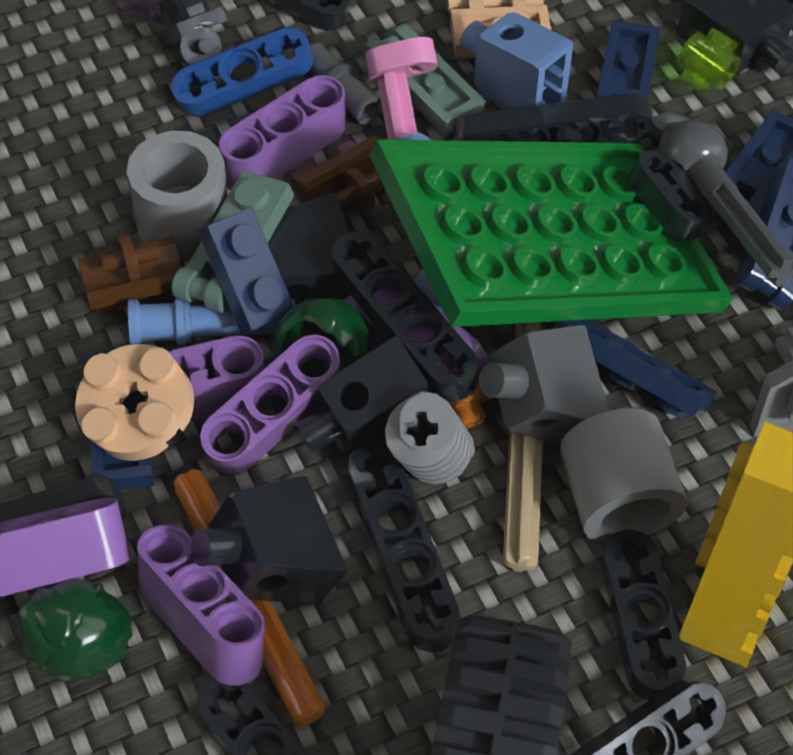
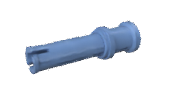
(183, 321)

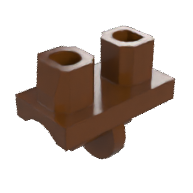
(347, 173)
(130, 274)

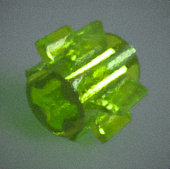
(709, 60)

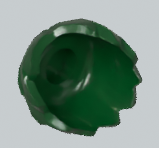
(325, 318)
(73, 629)

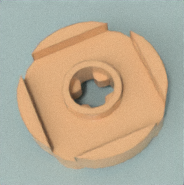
(116, 375)

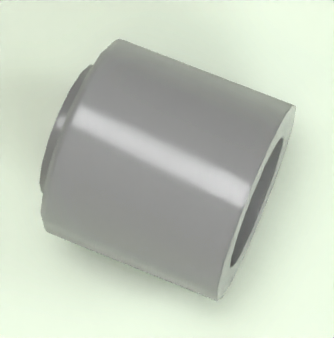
(176, 187)
(622, 474)

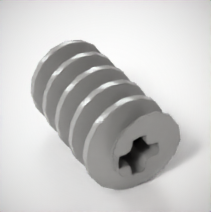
(429, 438)

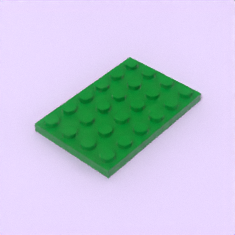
(541, 233)

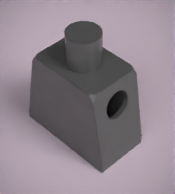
(545, 382)

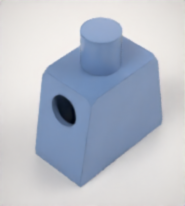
(519, 62)

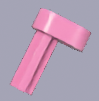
(390, 68)

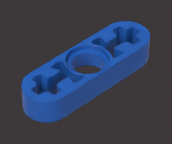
(222, 64)

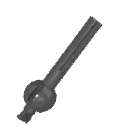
(702, 156)

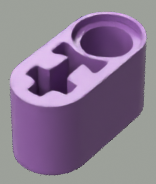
(211, 369)

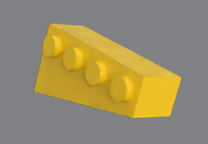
(745, 550)

